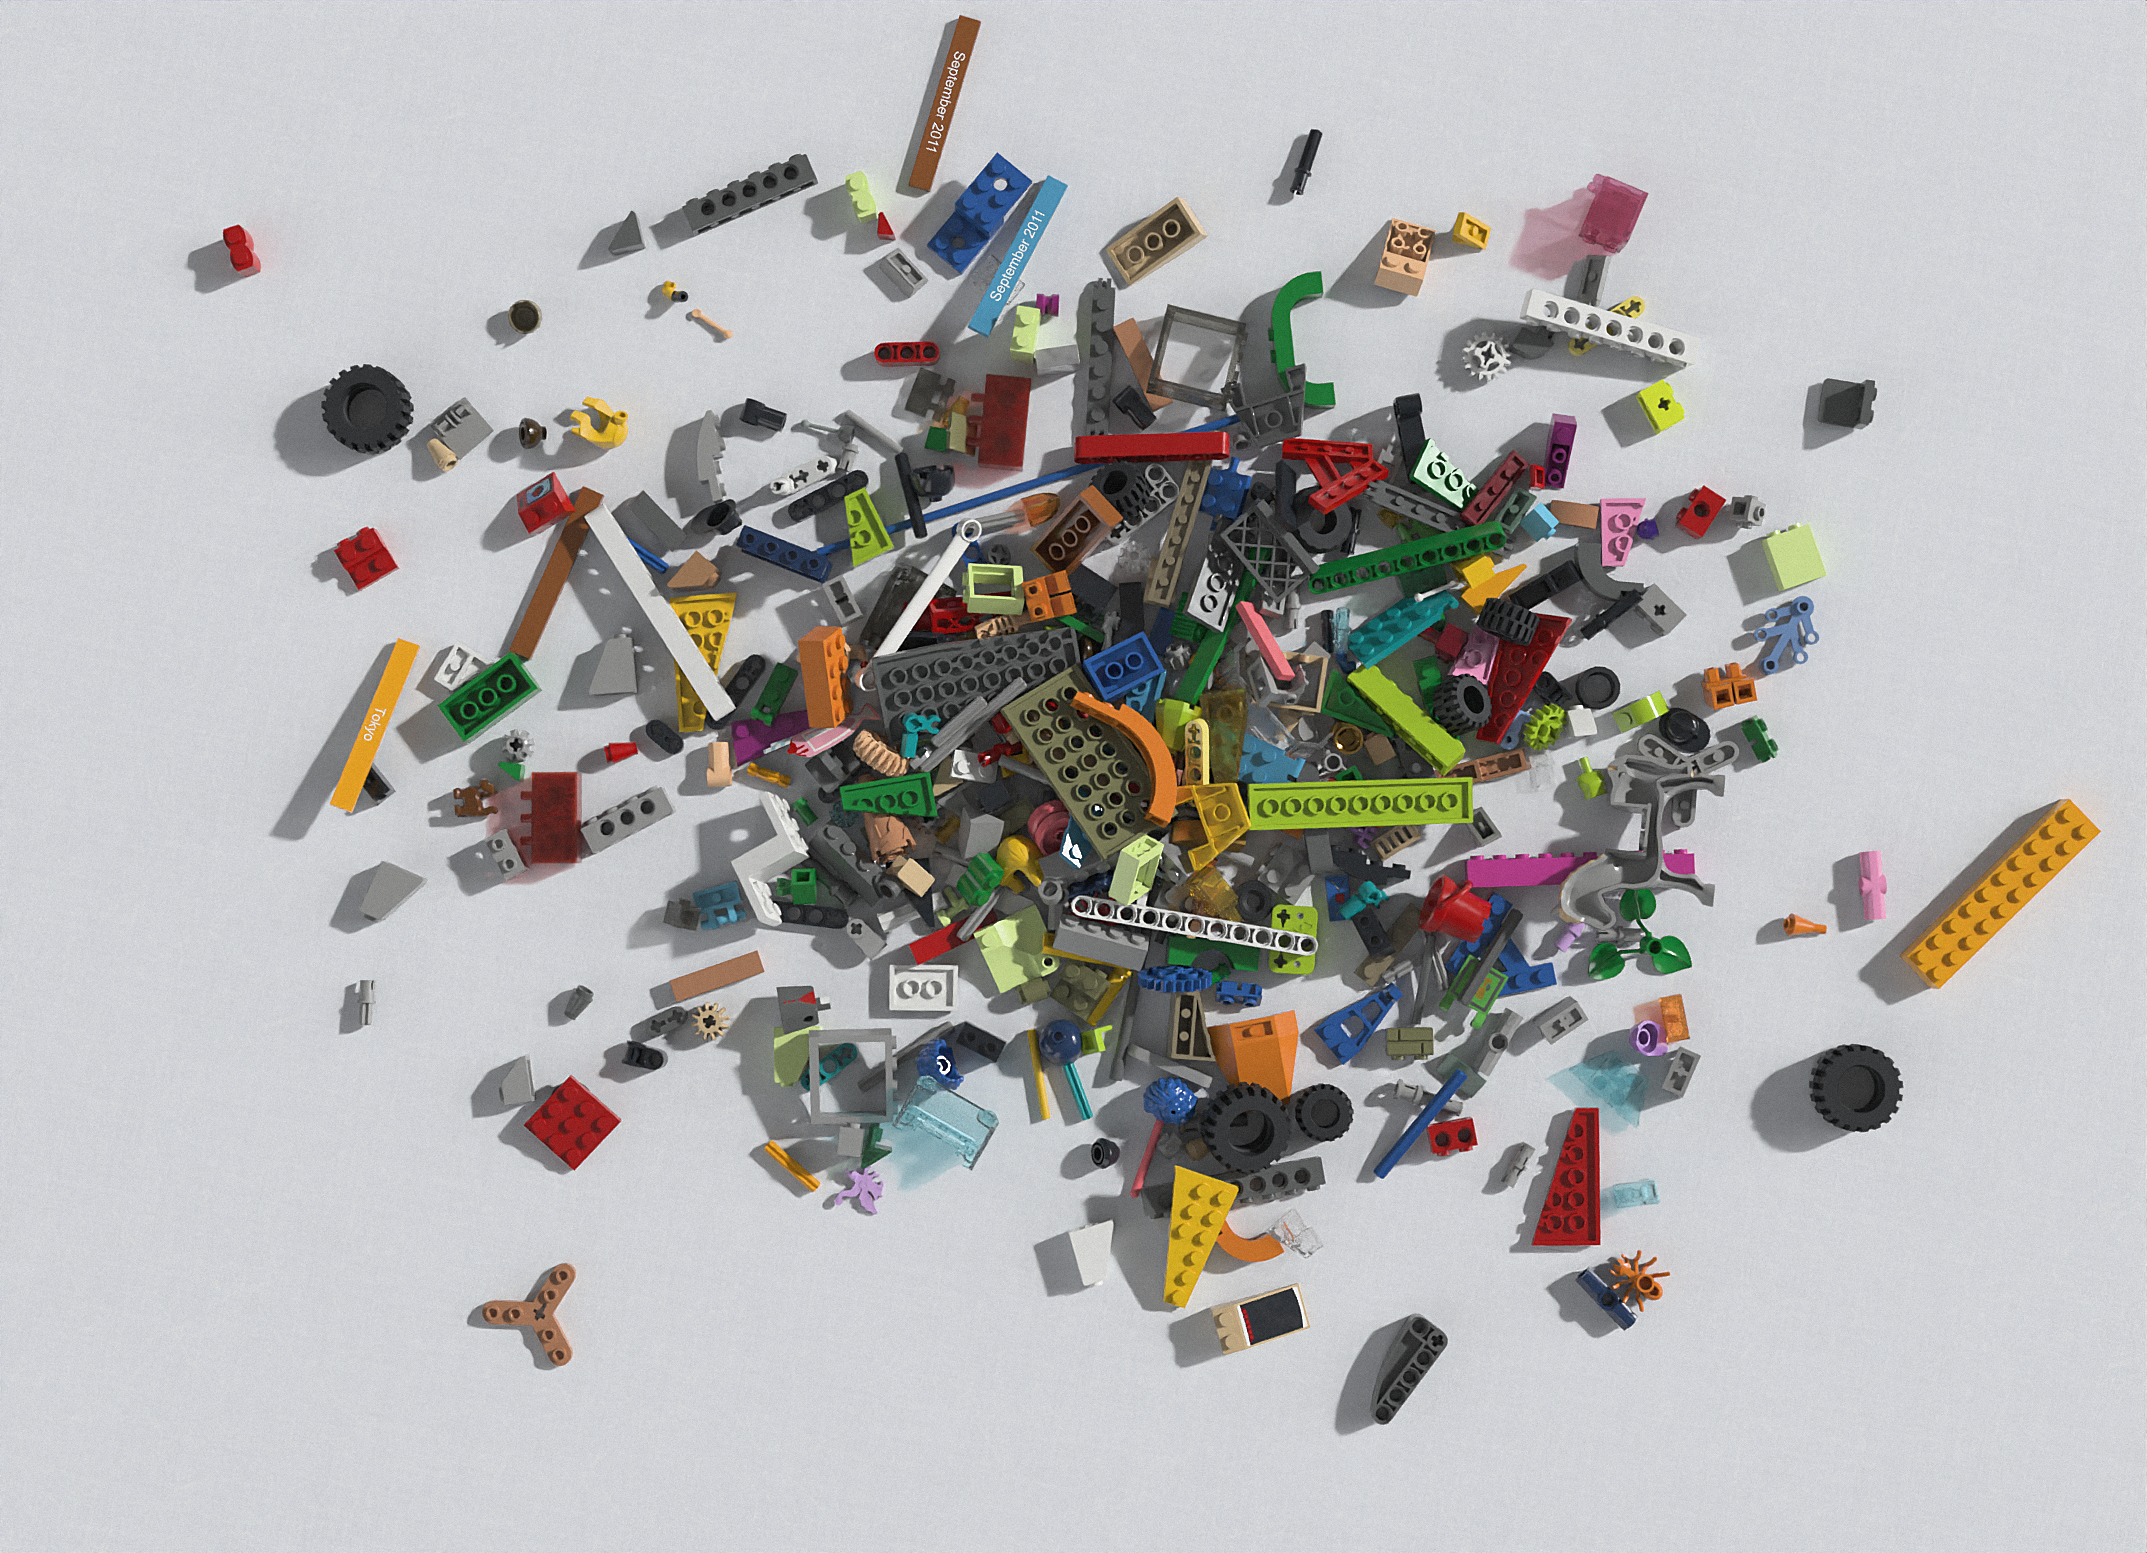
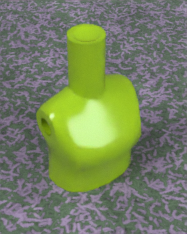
(1591, 780)

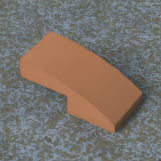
(1575, 514)

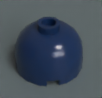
(1060, 1042)

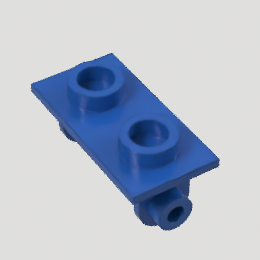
(1249, 995)

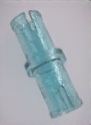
(1342, 630)

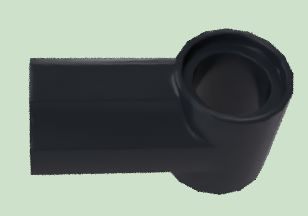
(1130, 403)
(757, 414)

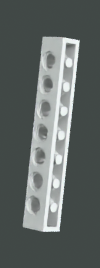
(1685, 345)

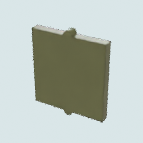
(957, 434)

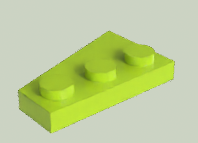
(866, 529)

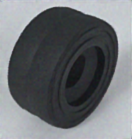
(1266, 901)

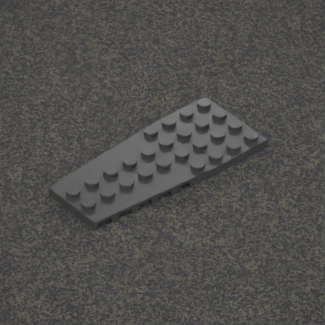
(952, 674)

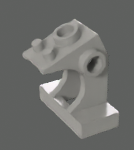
(1268, 688)

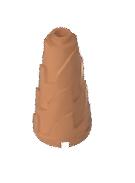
(886, 833)

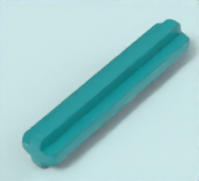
(1077, 1091)

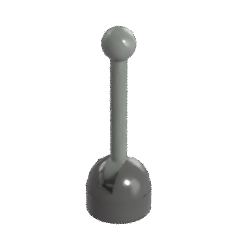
(845, 432)

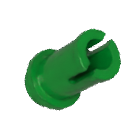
(804, 811)
(1220, 973)

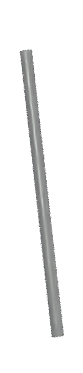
(1037, 775)

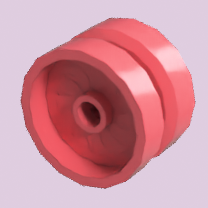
(1048, 826)

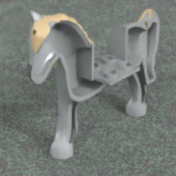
(1642, 791)

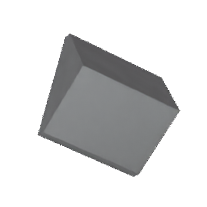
(978, 833)

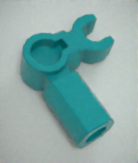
(913, 724)
(1367, 894)

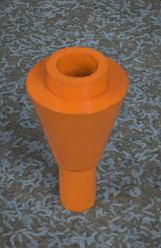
(1797, 925)

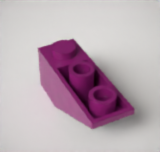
(1559, 449)

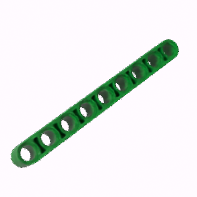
(1417, 560)

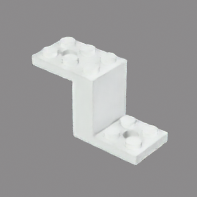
(771, 859)

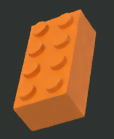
(825, 676)

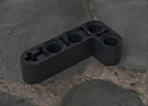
(1410, 428)

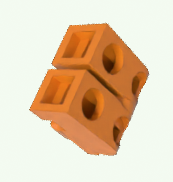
(1038, 600)
(1728, 689)

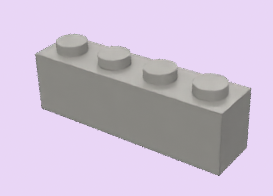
(1101, 942)

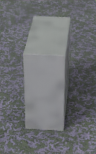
(1057, 360)

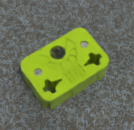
(1300, 920)

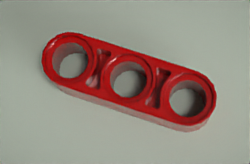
(897, 348)

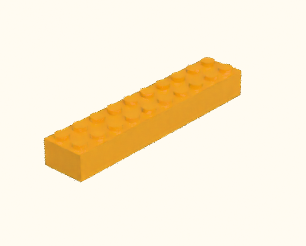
(2000, 893)

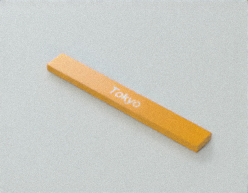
(374, 725)

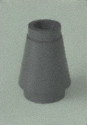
(578, 1001)

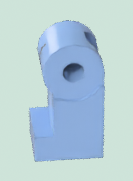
(1511, 737)

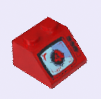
(543, 504)

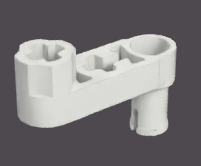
(815, 472)

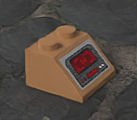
(695, 575)

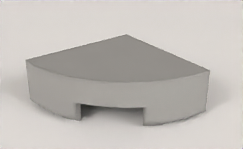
(921, 755)

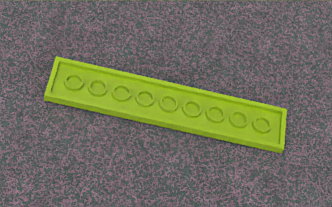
(1360, 803)

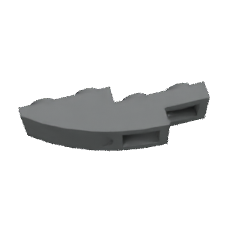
(708, 449)

